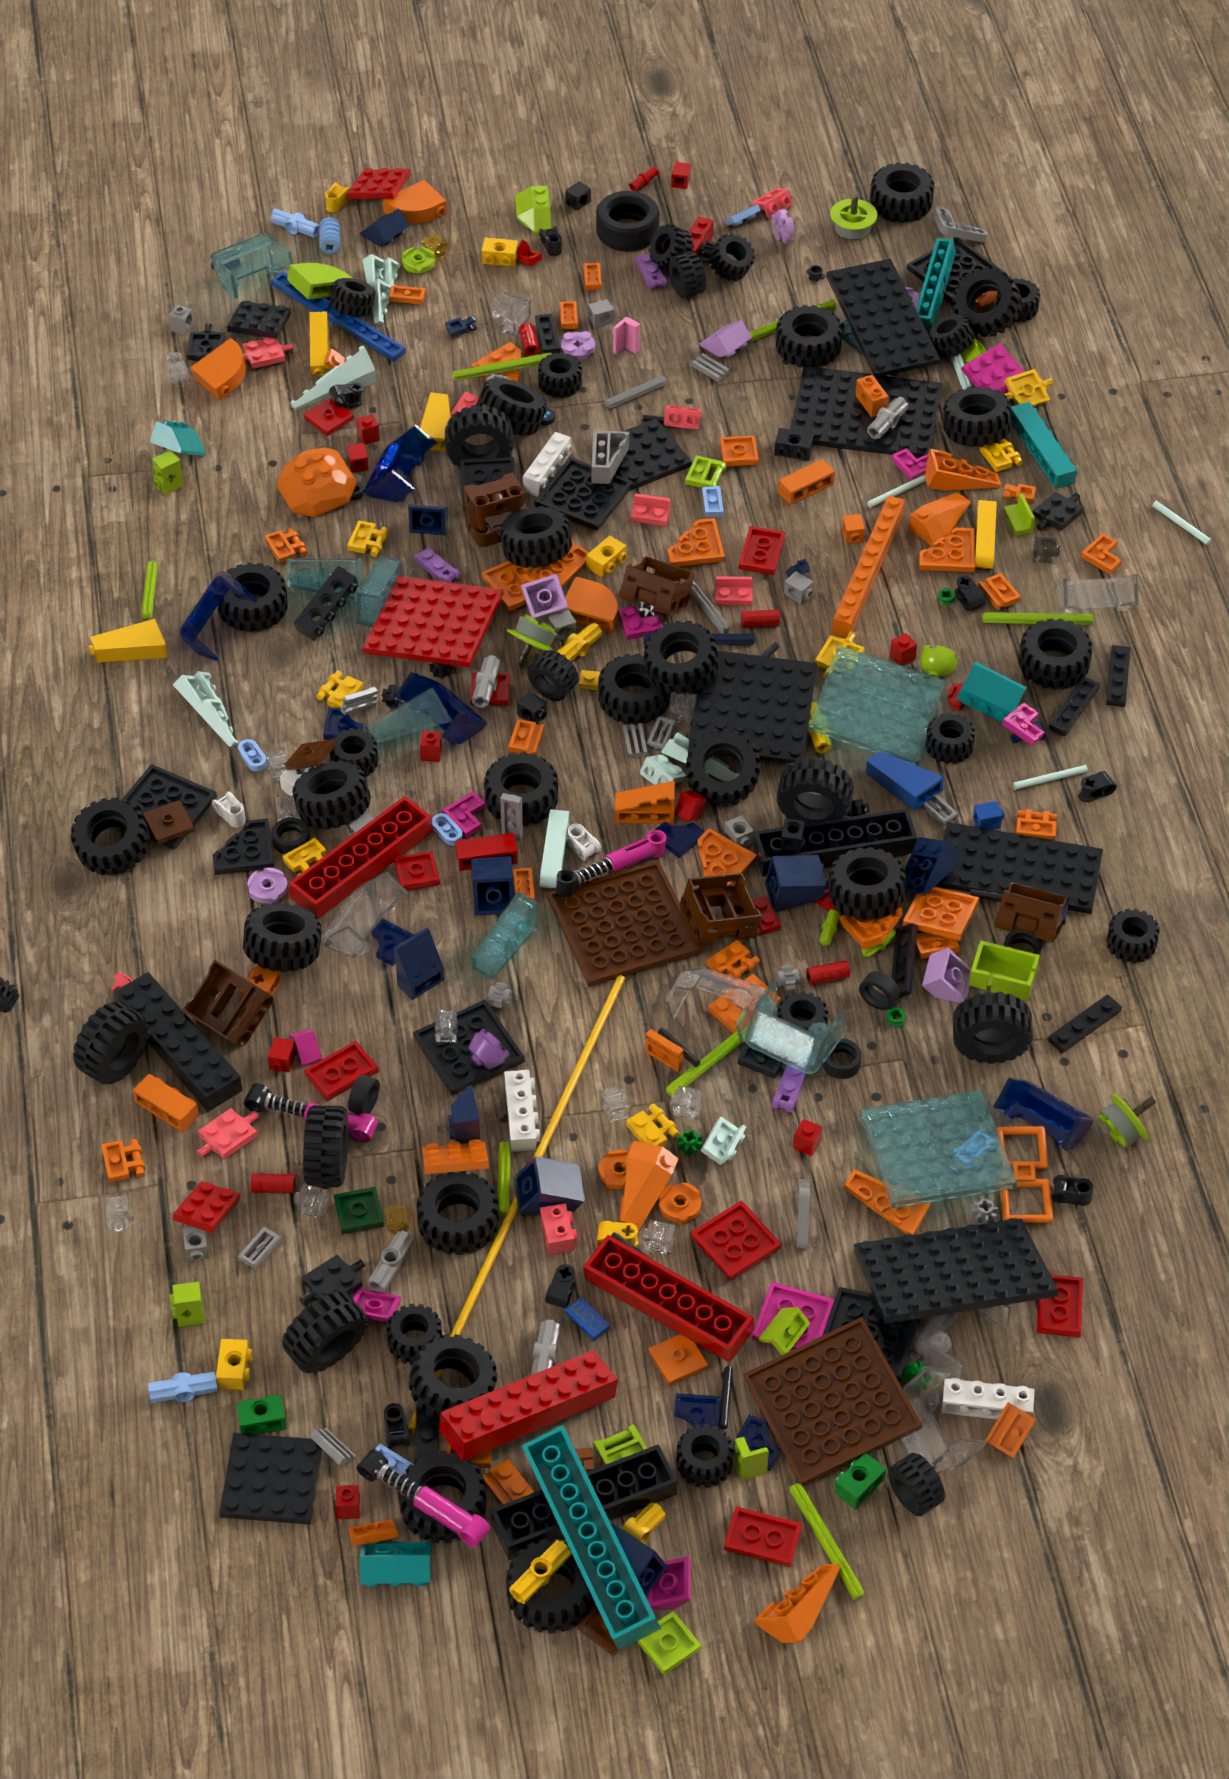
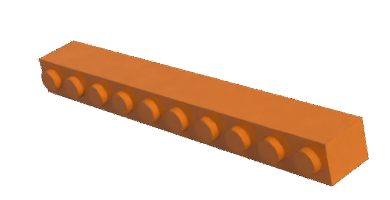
(868, 567)

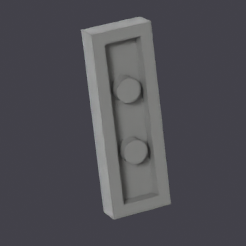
(511, 815)

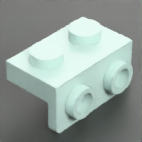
(659, 770)
(723, 1140)

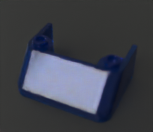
(395, 464)
(206, 606)
(464, 721)
(1040, 1108)

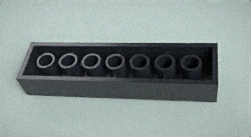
(831, 838)
(181, 1043)
(620, 1486)

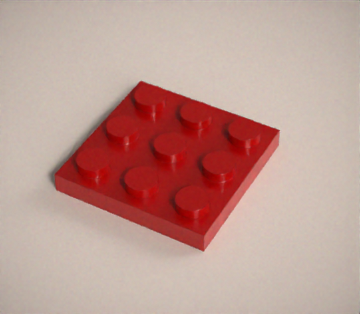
(379, 183)
(735, 1240)

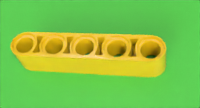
(985, 534)

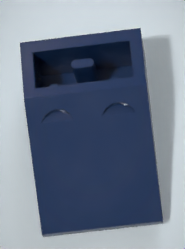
(929, 864)
(418, 964)

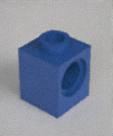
(988, 815)

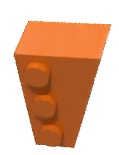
(646, 805)

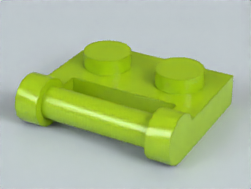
(700, 469)
(621, 1451)

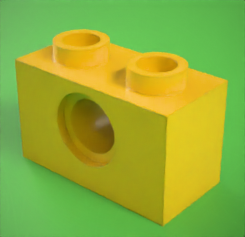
(499, 252)
(606, 556)
(233, 1352)

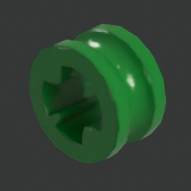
(946, 592)
(901, 1019)

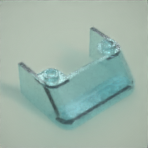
(248, 258)
(788, 1042)

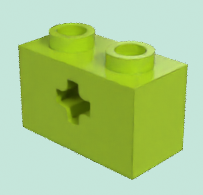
(167, 472)
(187, 1304)

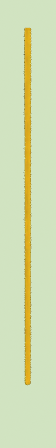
(539, 1152)

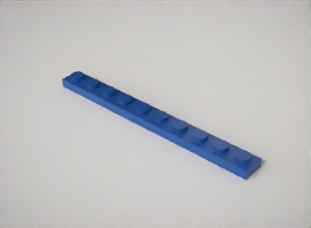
(348, 323)

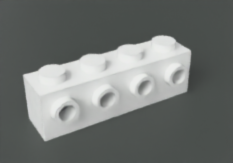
(547, 464)
(520, 1110)
(984, 1399)

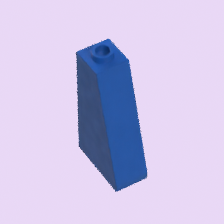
(903, 779)

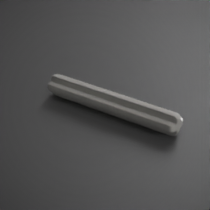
(635, 392)
(709, 609)

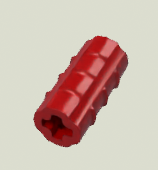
(528, 339)
(760, 618)
(828, 972)
(273, 1183)

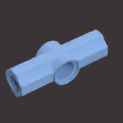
(295, 223)
(182, 1387)

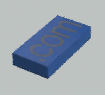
(587, 1319)

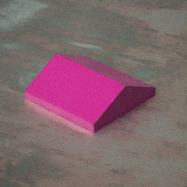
(376, 1304)
(673, 1586)

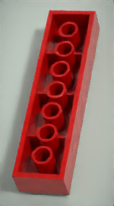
(360, 857)
(669, 1298)
(527, 1405)

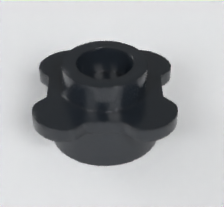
(815, 273)

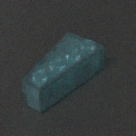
(313, 573)
(412, 716)

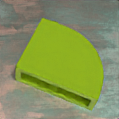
(314, 279)

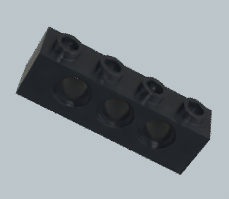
(338, 579)

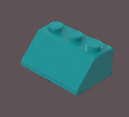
(177, 437)
(990, 692)
(395, 1563)

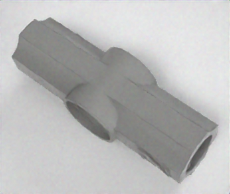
(887, 418)
(486, 681)
(386, 1270)
(546, 1347)

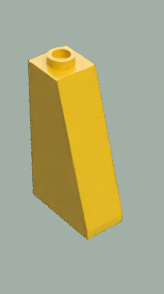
(318, 342)
(436, 418)
(129, 643)

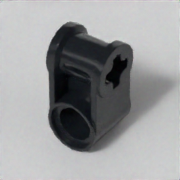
(551, 240)
(346, 394)
(969, 593)
(1096, 786)
(1073, 1190)
(561, 1287)
(395, 1429)

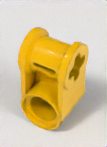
(336, 197)
(608, 1227)

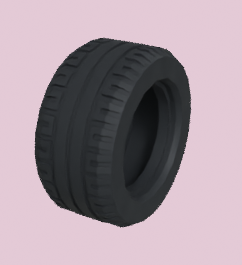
(622, 206)

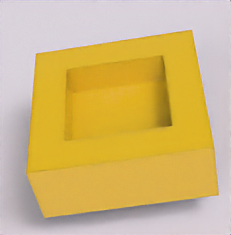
(589, 680)

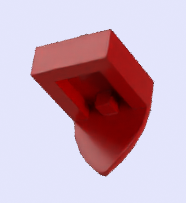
(526, 255)

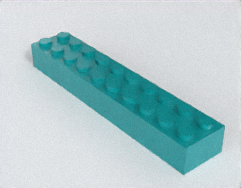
(591, 1538)

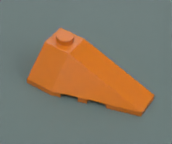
(950, 474)
(938, 517)
(646, 1176)
(799, 1609)

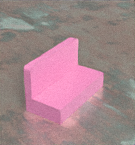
(626, 335)

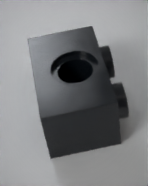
(794, 444)

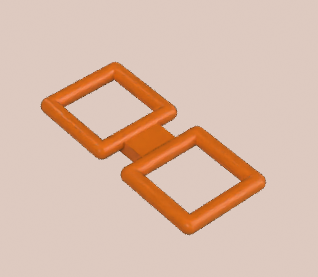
(1025, 1174)

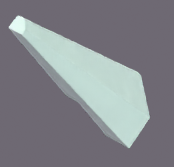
(381, 276)
(355, 370)
(202, 697)
(678, 749)

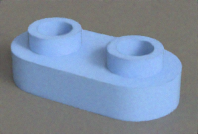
(255, 757)
(449, 831)

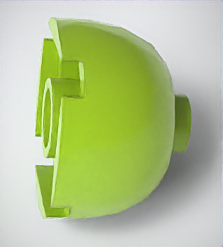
(938, 661)

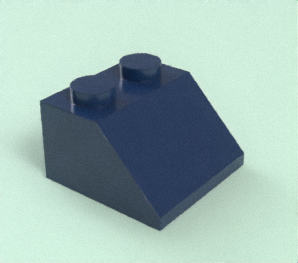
(386, 228)
(428, 519)
(464, 1118)

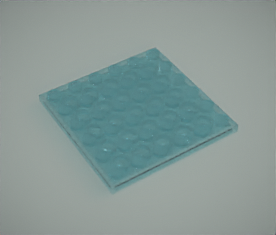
(876, 705)
(937, 1149)

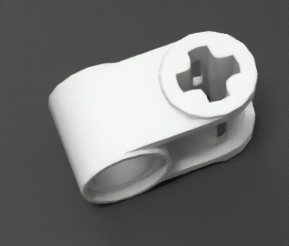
(230, 810)
(582, 842)

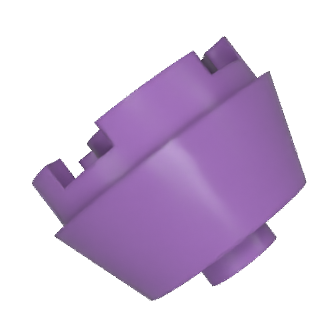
(487, 1050)

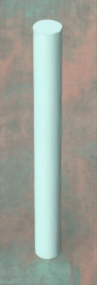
(909, 485)
(1185, 525)
(1050, 777)

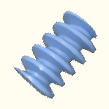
(329, 236)

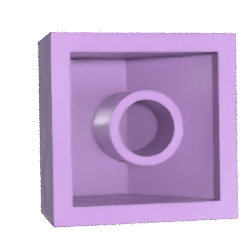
(727, 339)
(544, 598)
(947, 976)

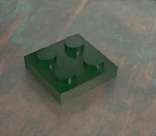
(358, 1210)

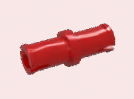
(644, 178)

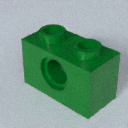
(271, 1421)
(855, 1491)

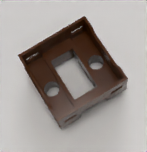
(491, 499)
(657, 589)
(736, 905)
(1030, 910)
(245, 1016)

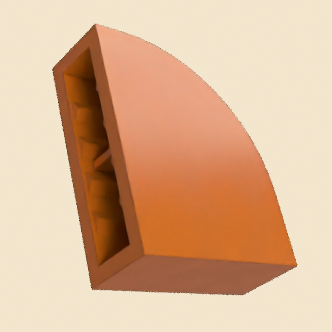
(417, 203)
(221, 369)
(592, 604)

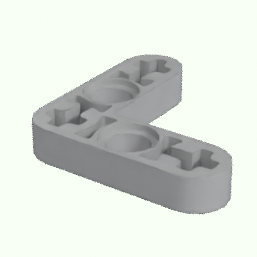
(948, 227)
(803, 1197)

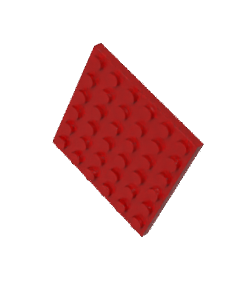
(433, 621)

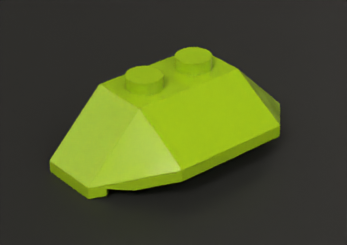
(534, 208)

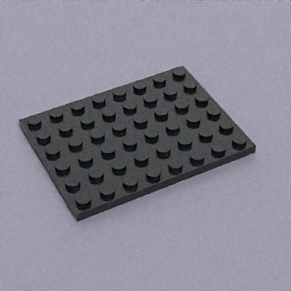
(838, 419)
(954, 1270)

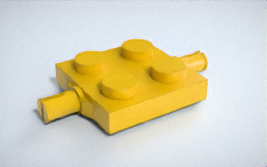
(1028, 388)
(827, 653)

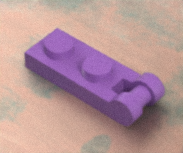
(650, 272)
(436, 566)
(789, 1089)

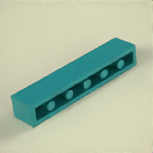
(936, 281)
(1043, 445)

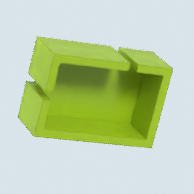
(1004, 970)

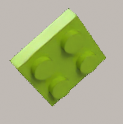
(670, 1644)

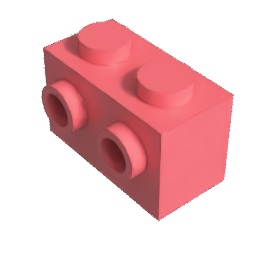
(557, 1228)

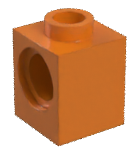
(853, 528)

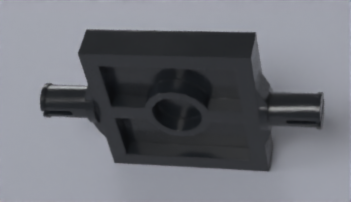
(204, 342)
(1058, 511)
(332, 1276)

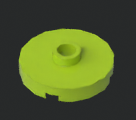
(418, 260)

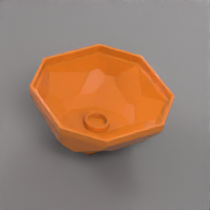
(316, 482)

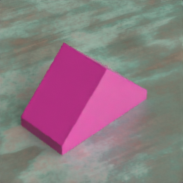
(306, 1047)

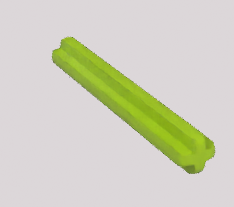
(149, 590)
(503, 1177)

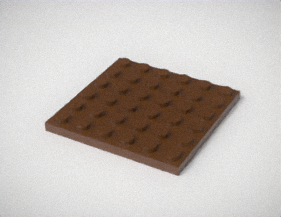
(624, 923)
(832, 1401)

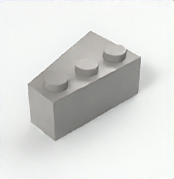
(607, 454)

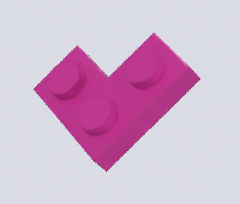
(909, 464)
(635, 626)
(1021, 724)
(462, 813)

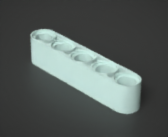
(554, 847)

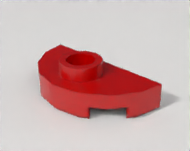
(953, 694)

